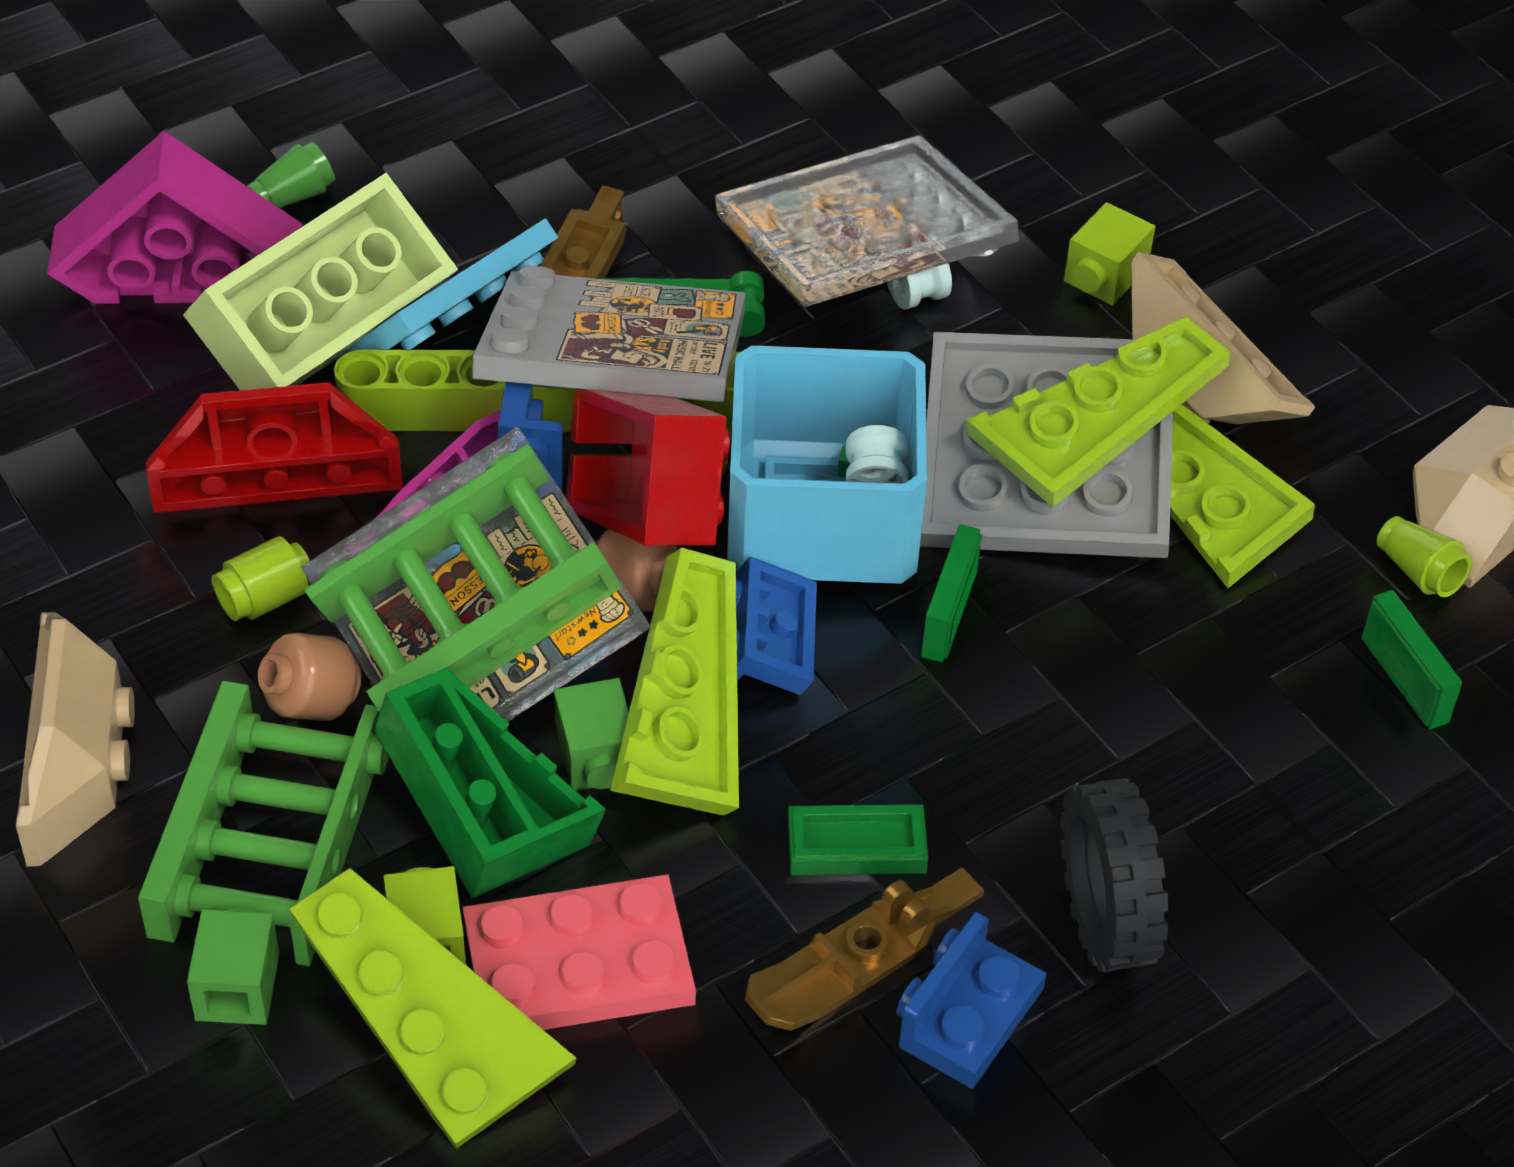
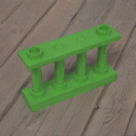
(520, 613)
(216, 780)

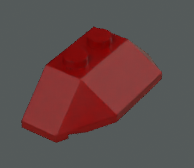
(271, 450)

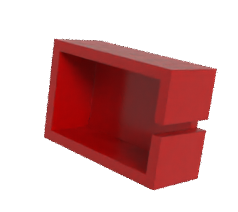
(668, 483)

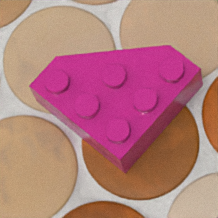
(163, 229)

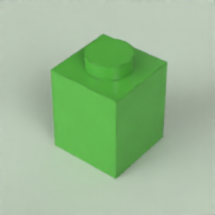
(590, 731)
(233, 966)

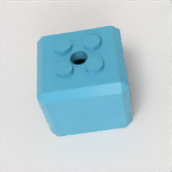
(785, 452)

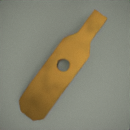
(837, 970)

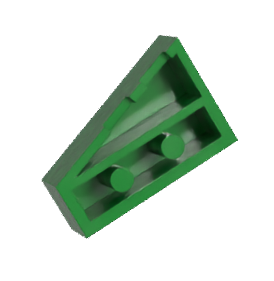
(479, 786)

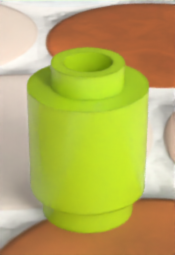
(261, 579)

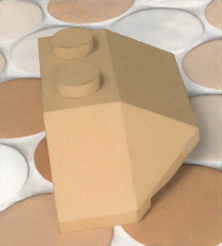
(1244, 391)
(1469, 488)
(71, 740)

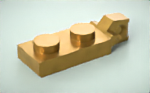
(589, 239)

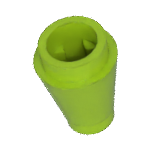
(1427, 557)

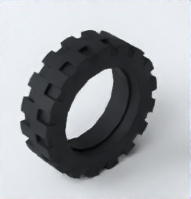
(1114, 874)

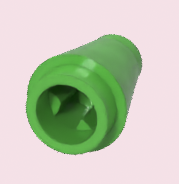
(295, 176)

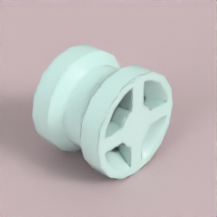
(930, 283)
(877, 455)

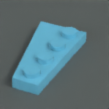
(451, 299)

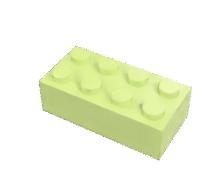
(320, 289)

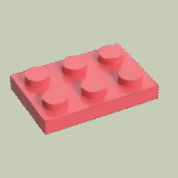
(584, 952)

